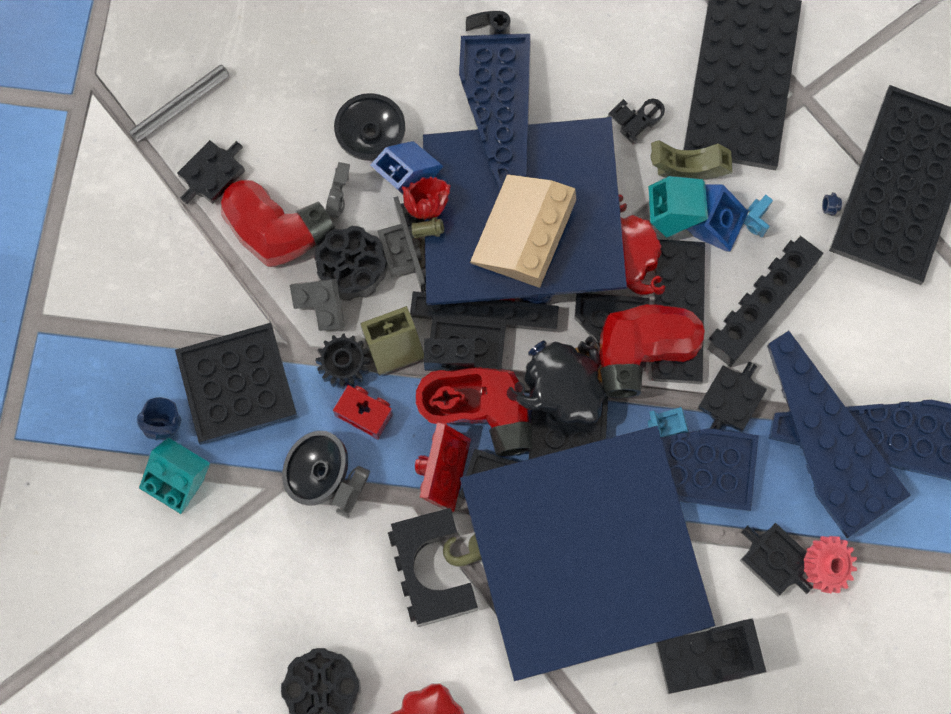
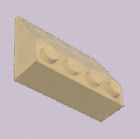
(524, 228)

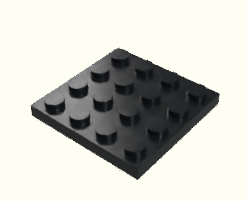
(235, 383)

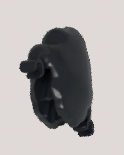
(563, 383)

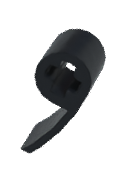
(498, 21)

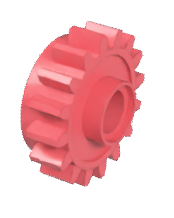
(829, 564)

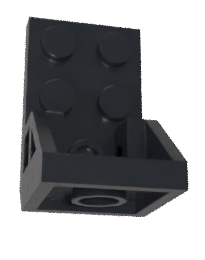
(711, 657)

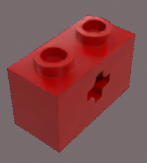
(370, 423)

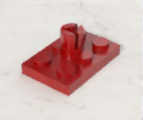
(443, 467)

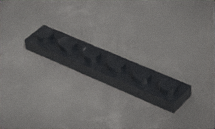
(511, 313)

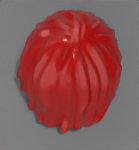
(426, 197)

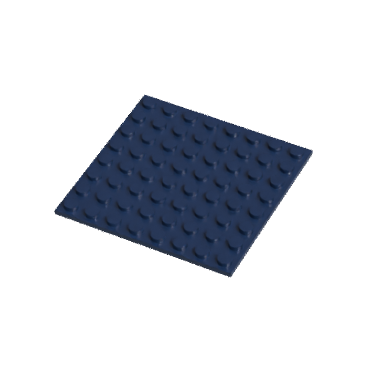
(591, 244)
(586, 553)

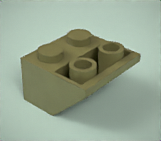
(392, 340)

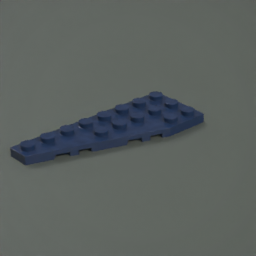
(497, 88)
(904, 433)
(842, 461)
(713, 467)

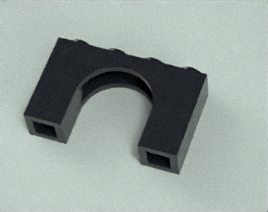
(427, 604)

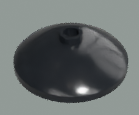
(369, 114)
(315, 468)

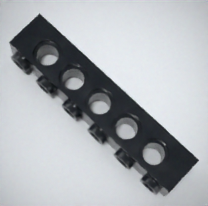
(801, 253)

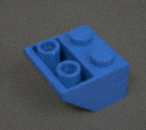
(405, 165)

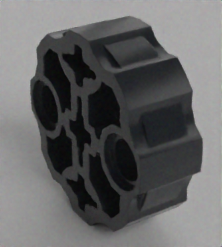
(366, 264)
(298, 674)

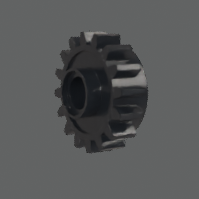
(345, 373)

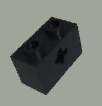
(448, 354)

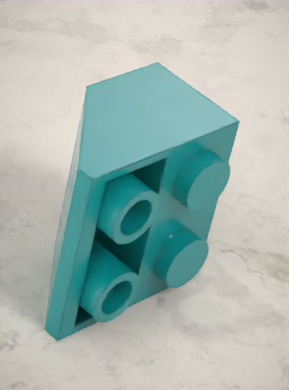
(677, 204)
(173, 475)

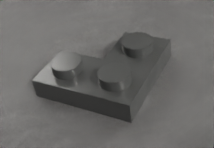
(325, 299)

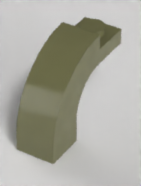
(696, 164)

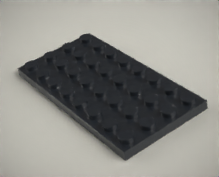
(744, 79)
(899, 188)

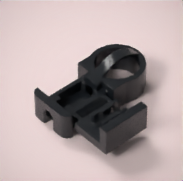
(636, 123)

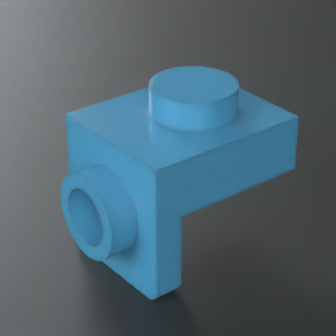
(757, 210)
(669, 422)

